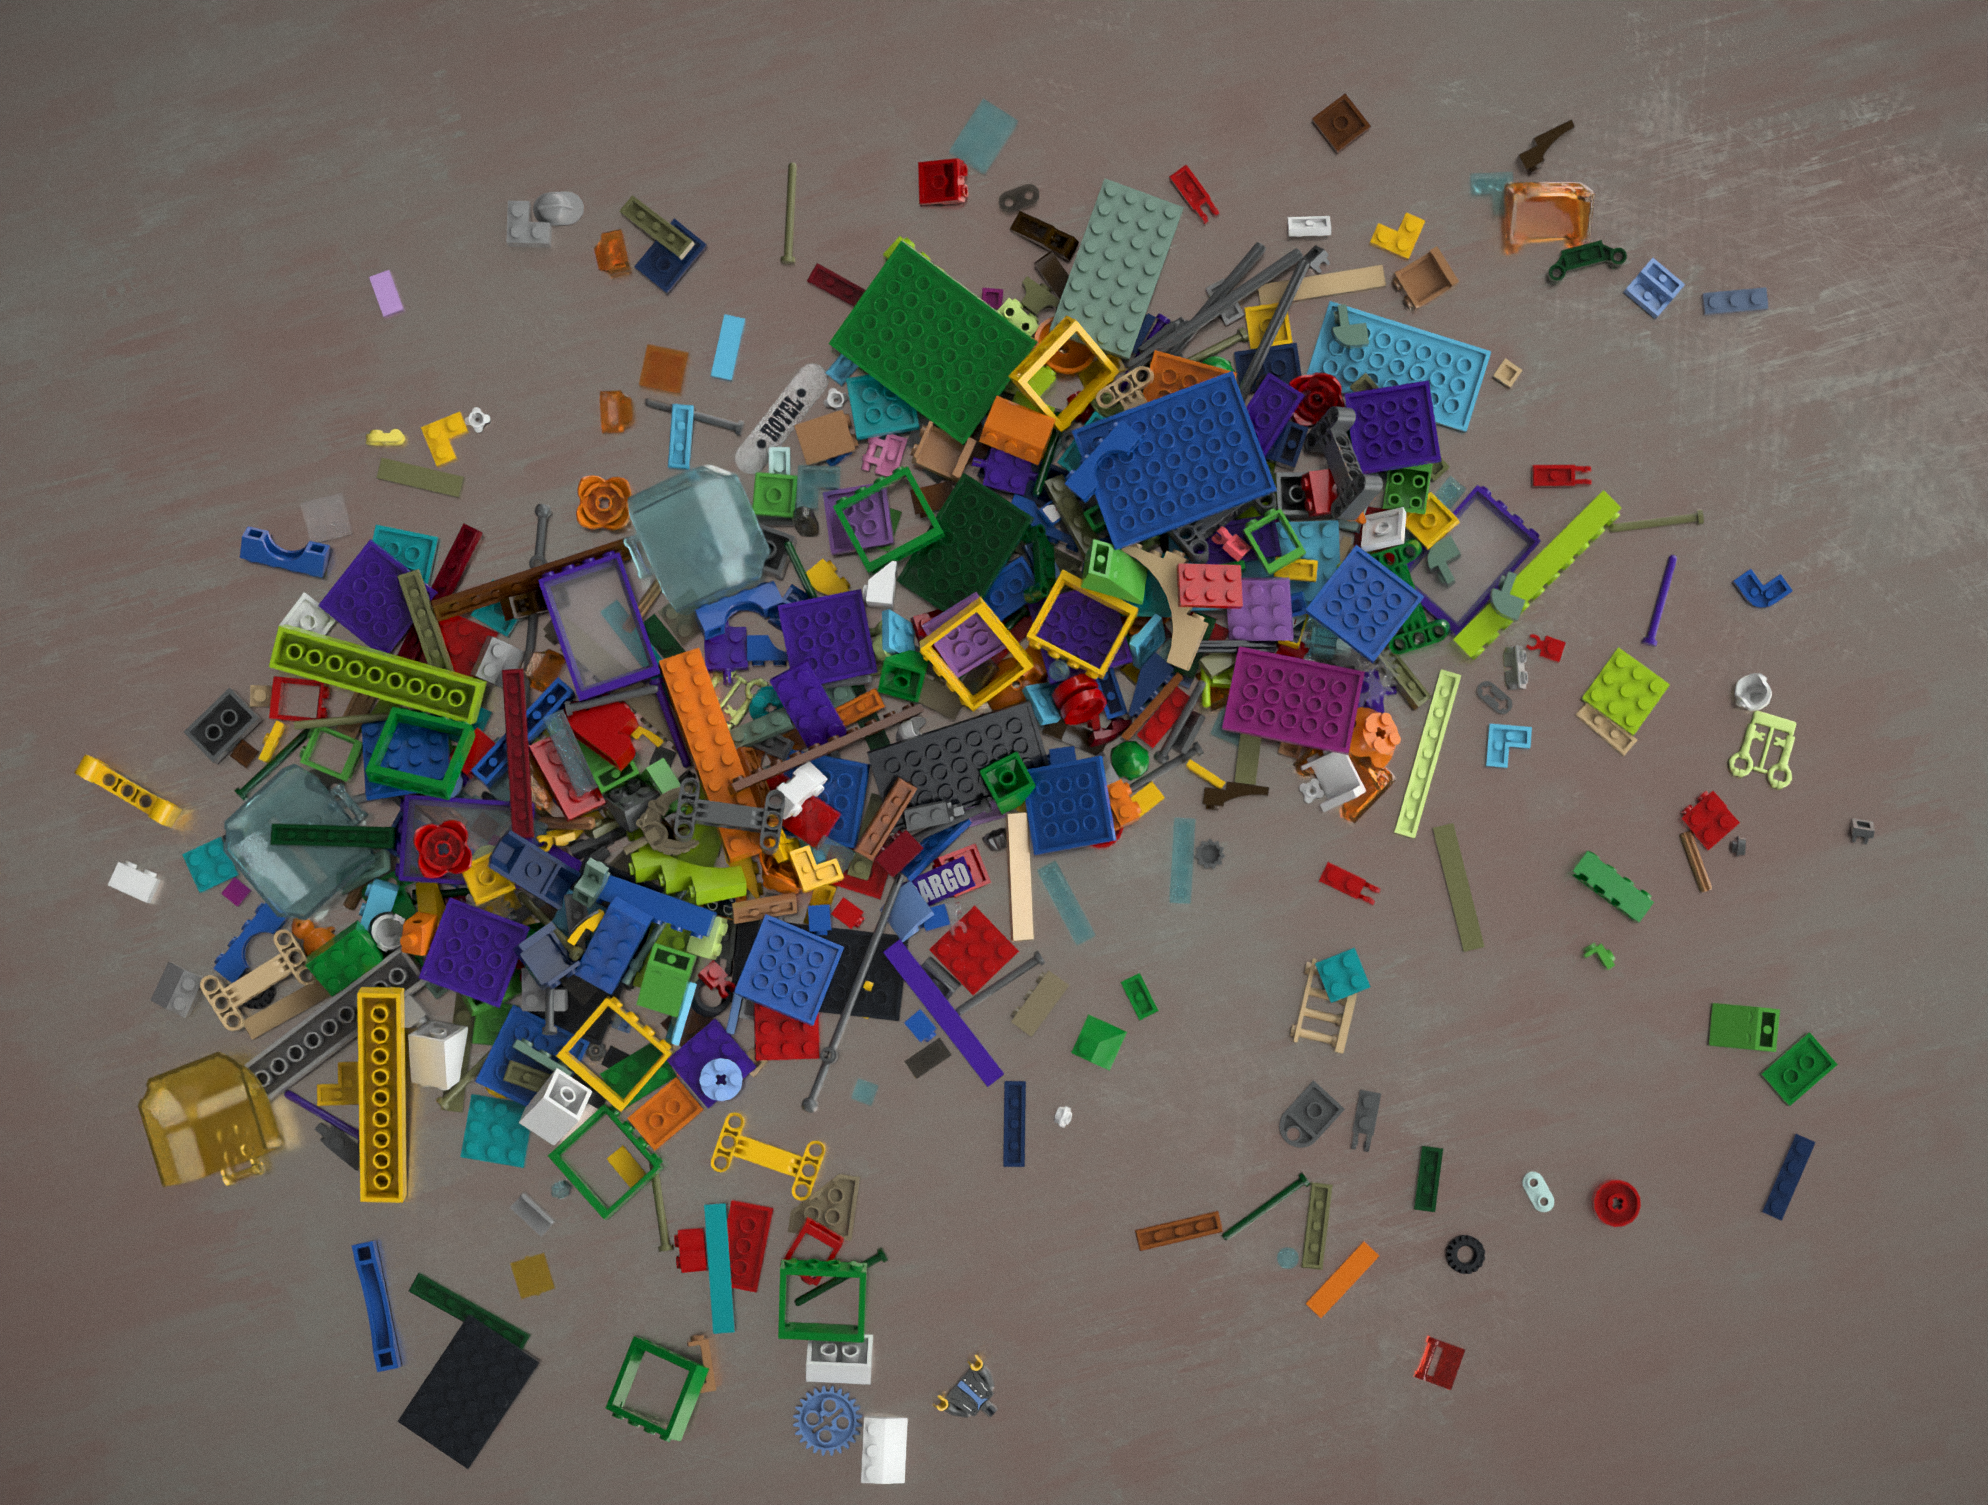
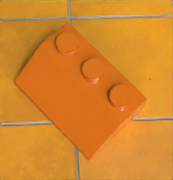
(1017, 430)

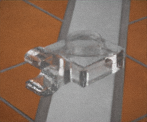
(954, 911)

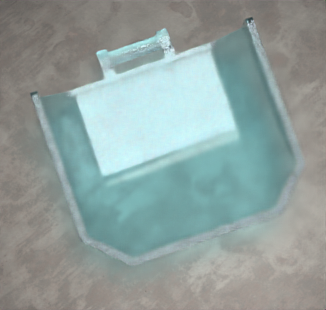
(697, 536)
(295, 878)

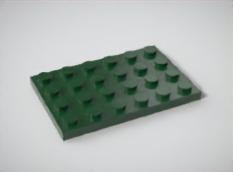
(977, 544)

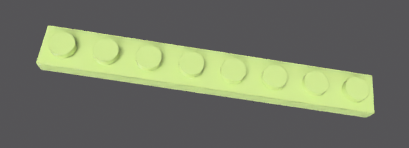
(1427, 753)

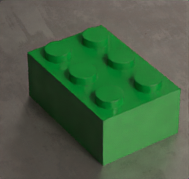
(344, 958)

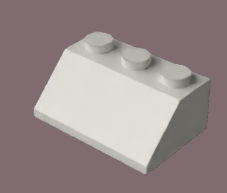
(881, 588)
(839, 1361)
(884, 1450)

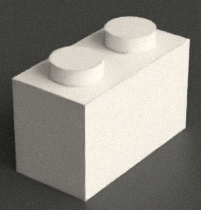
(134, 882)

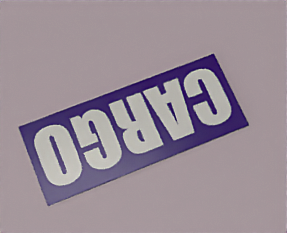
(944, 881)

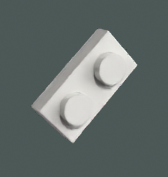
(1309, 226)

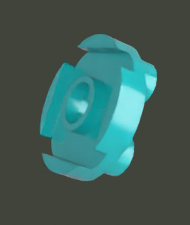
(760, 701)

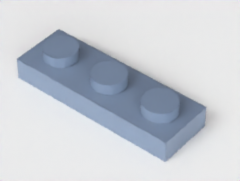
(1735, 301)

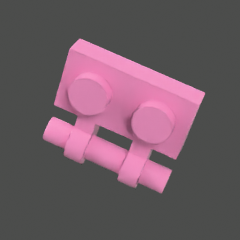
(890, 455)

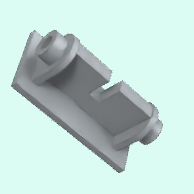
(1518, 675)

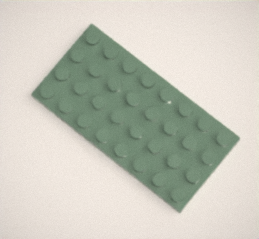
(1118, 266)

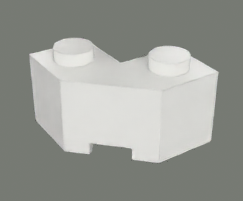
(805, 783)

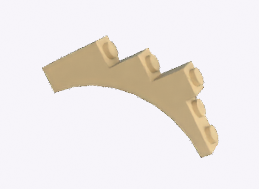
(1187, 629)

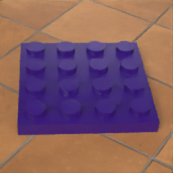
(1394, 427)
(371, 599)
(1081, 629)
(830, 635)
(473, 952)

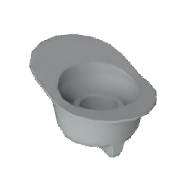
(558, 208)

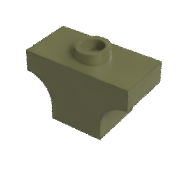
(1038, 297)

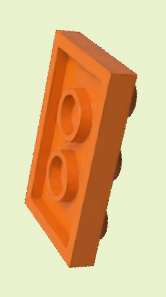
(665, 1113)

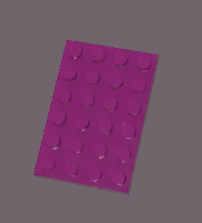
(1293, 700)

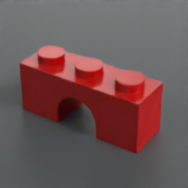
(1163, 718)

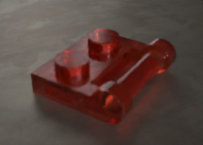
(1447, 1364)

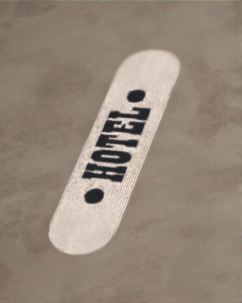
(781, 418)

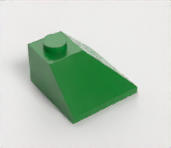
(903, 675)
(1008, 782)
(1098, 1042)

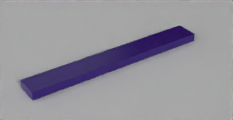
(943, 1013)

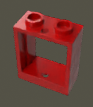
(277, 698)
(822, 1234)

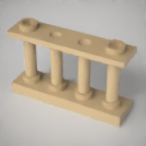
(1342, 1020)

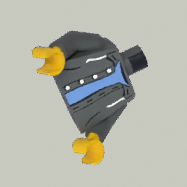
(970, 1393)

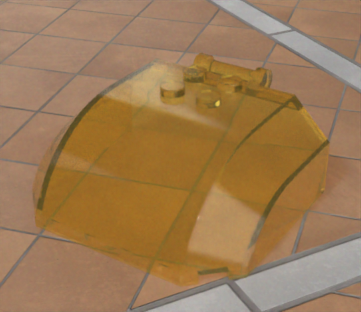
(208, 1120)

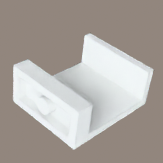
(1336, 778)

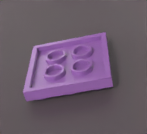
(868, 519)
(1265, 611)
(967, 643)

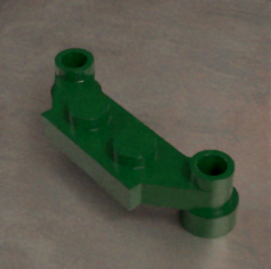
(1585, 256)
(1043, 564)

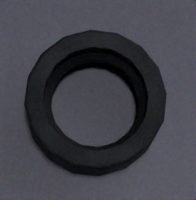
(704, 1010)

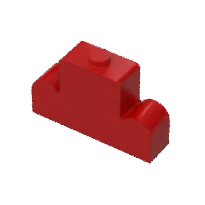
(606, 731)

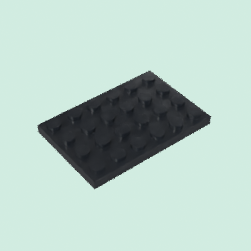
(468, 1391)

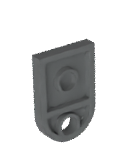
(1310, 1114)

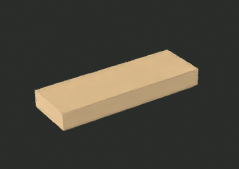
(1606, 729)

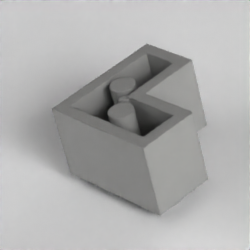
(522, 231)
(534, 998)

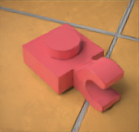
(1233, 545)

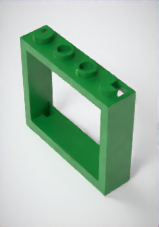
(904, 550)
(413, 782)
(578, 1182)
(820, 1331)
(686, 1400)

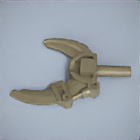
(655, 832)

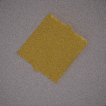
(532, 1275)

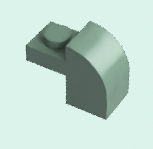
(1348, 335)
(1440, 556)
(1505, 603)
(591, 883)

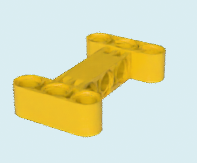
(97, 771)
(768, 1156)

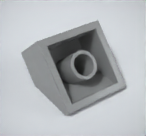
(494, 658)
(178, 990)
(415, 1013)

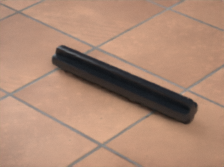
(1232, 646)

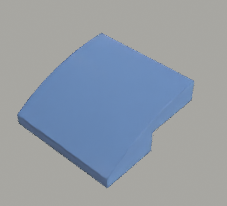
(1654, 288)
(908, 912)

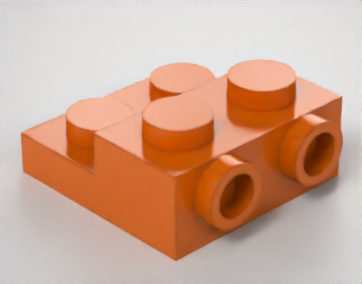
(1122, 808)

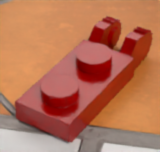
(1193, 192)
(1558, 475)
(1347, 882)

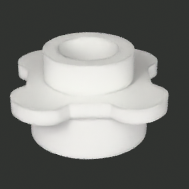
(833, 393)
(471, 420)
(1305, 788)
(1063, 1116)

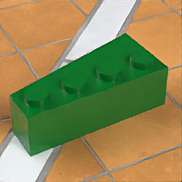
(1610, 886)

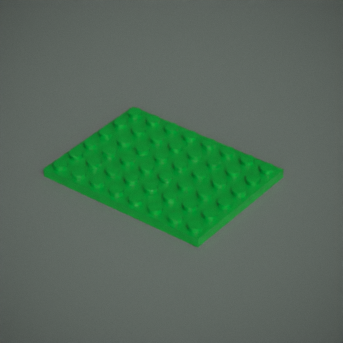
(932, 342)

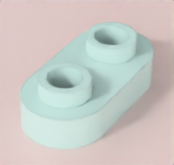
(1539, 1191)

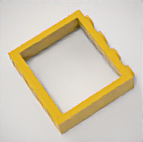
(1043, 353)
(1114, 603)
(1024, 663)
(594, 1081)

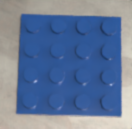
(1364, 604)
(409, 751)
(843, 792)
(1069, 806)
(788, 970)
(524, 1025)

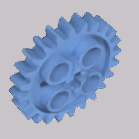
(815, 1404)

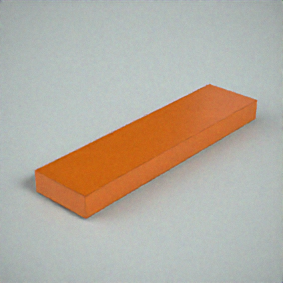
(1342, 1279)

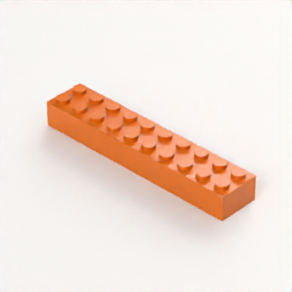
(709, 743)

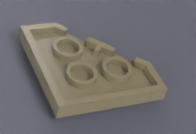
(830, 1206)

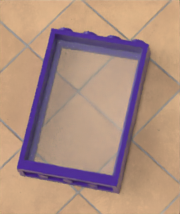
(1489, 547)
(599, 626)
(483, 819)

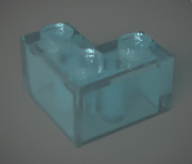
(813, 479)
(1320, 641)

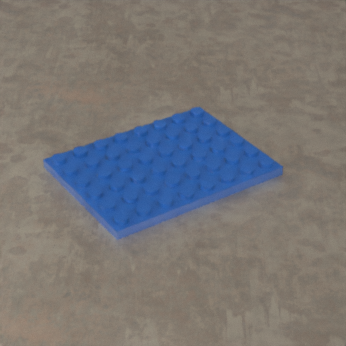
(1191, 464)

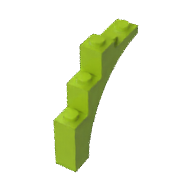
(703, 883)

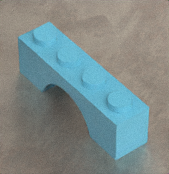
(380, 899)

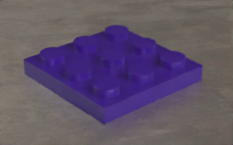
(707, 1045)

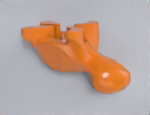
(312, 936)

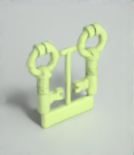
(739, 714)
(1774, 723)

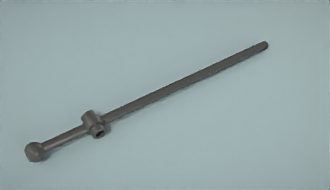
(542, 511)
(810, 1104)

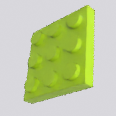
(1625, 691)

